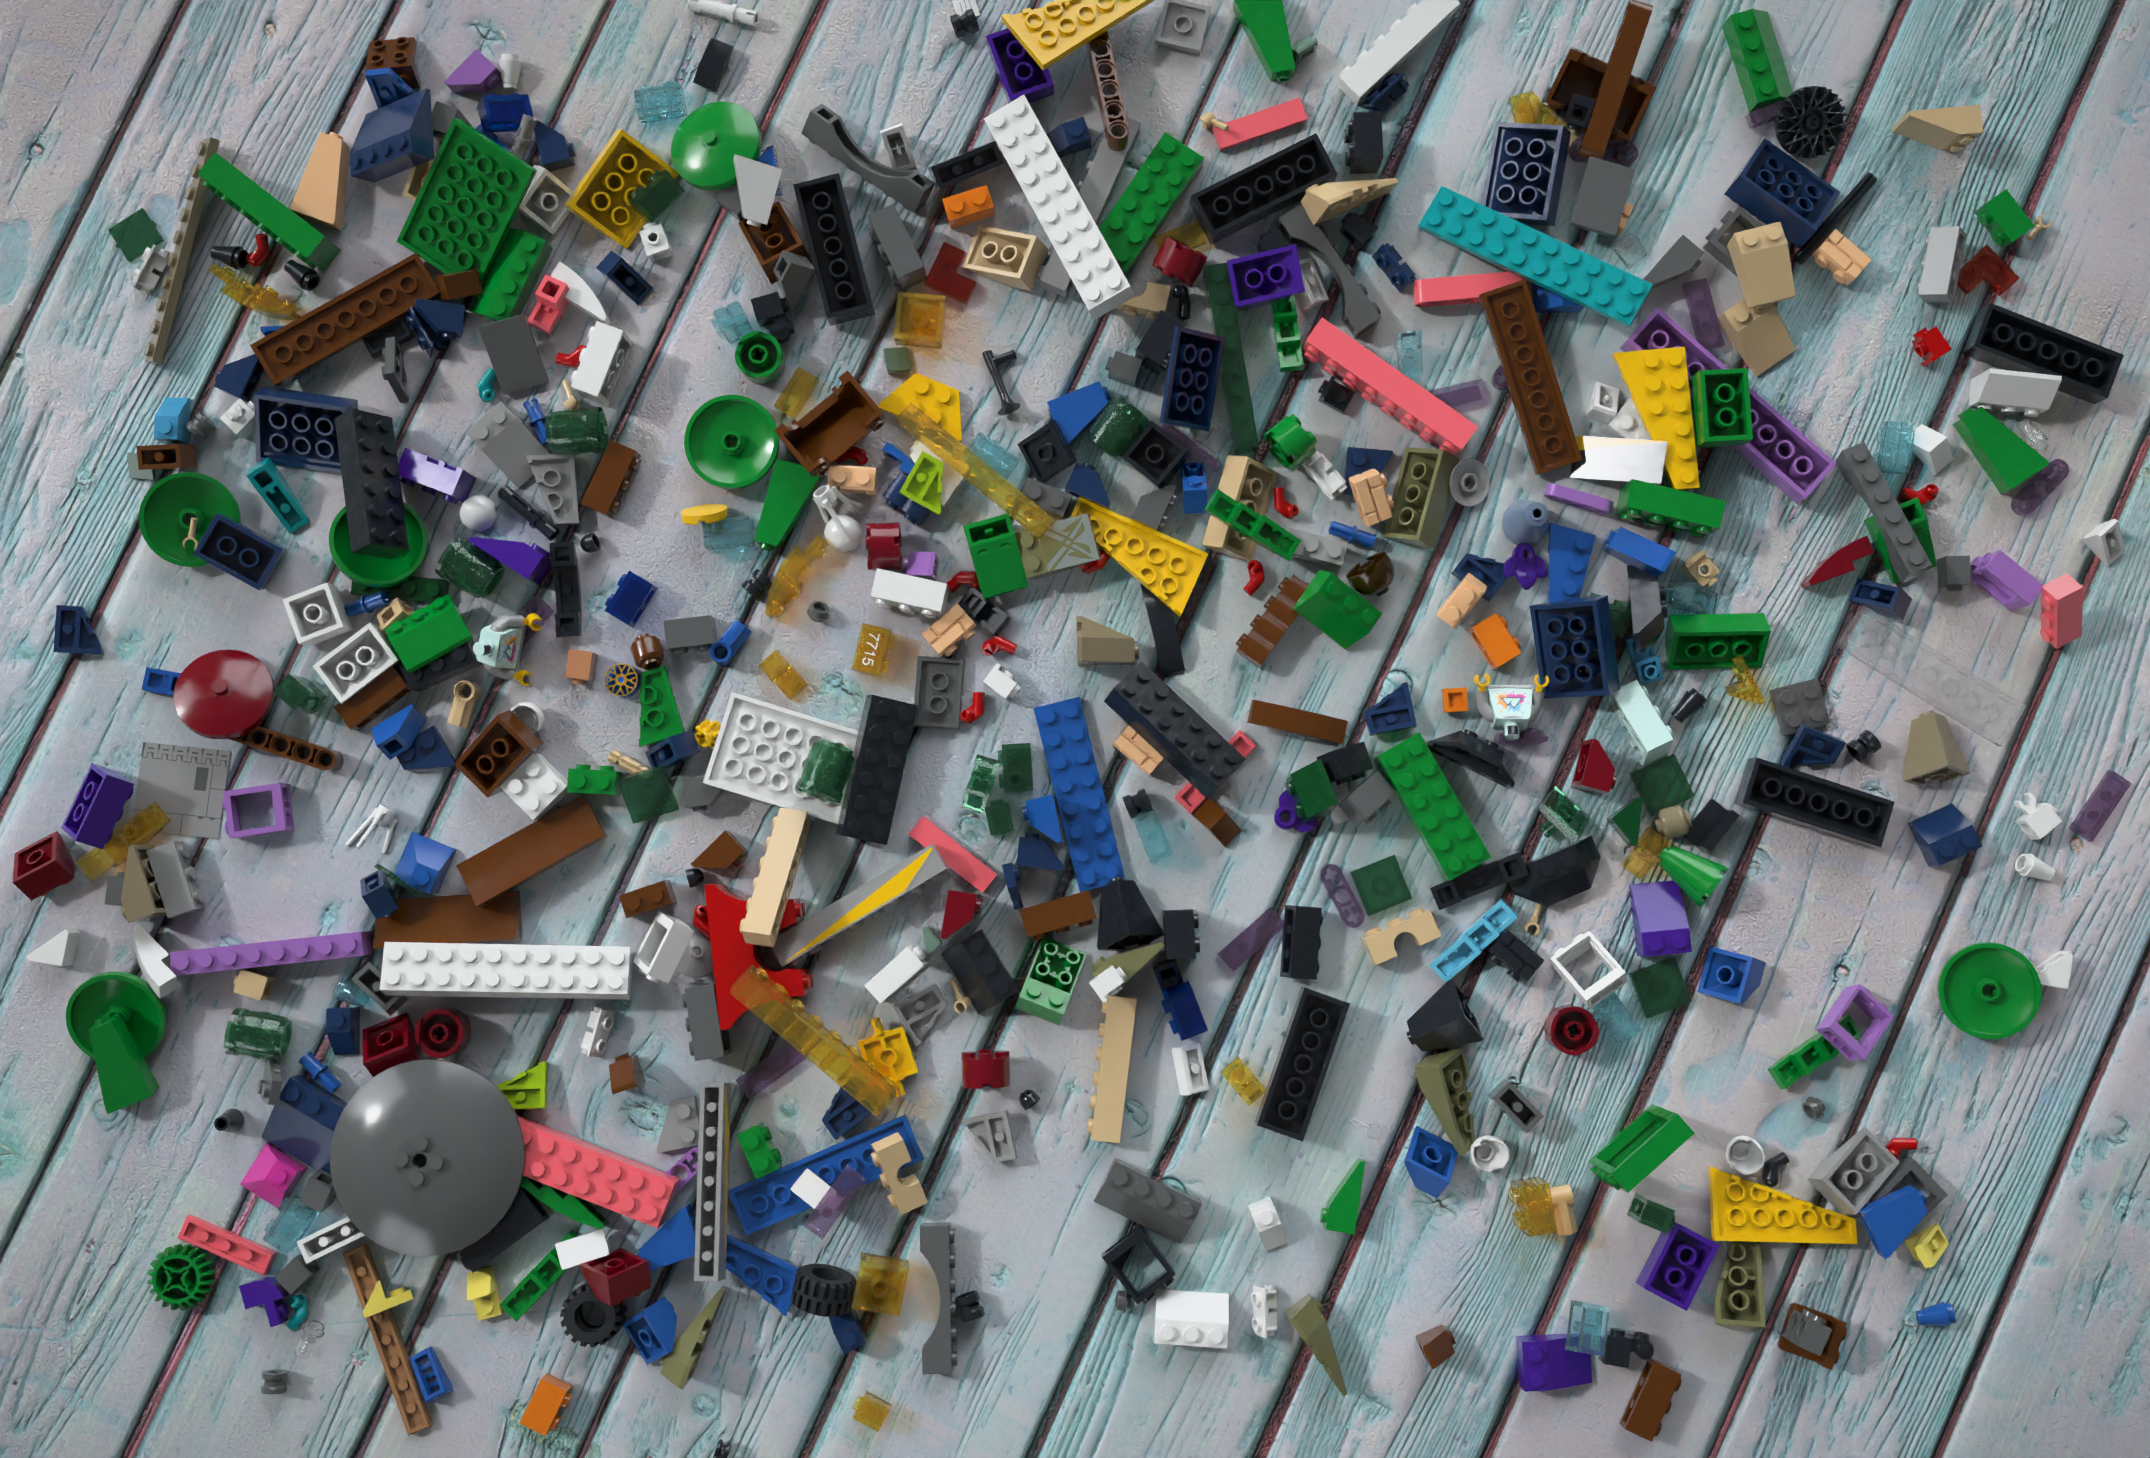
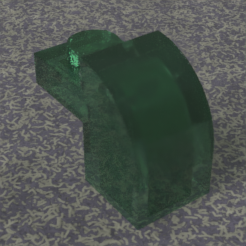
(980, 784)

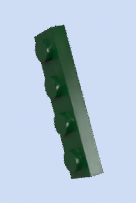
(413, 589)

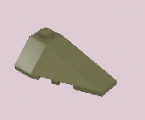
(1444, 1085)
(1740, 1289)
(1312, 1326)
(682, 1361)

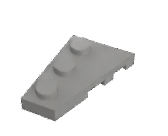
(557, 485)

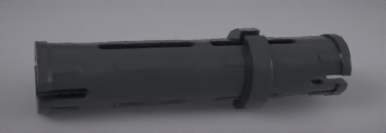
(535, 518)

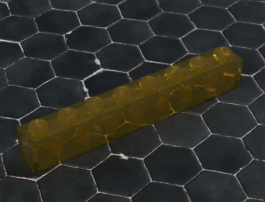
(814, 1040)

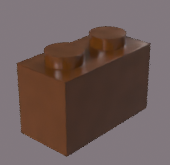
(648, 899)

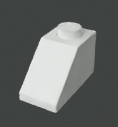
(1267, 1223)

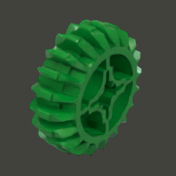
(168, 1266)

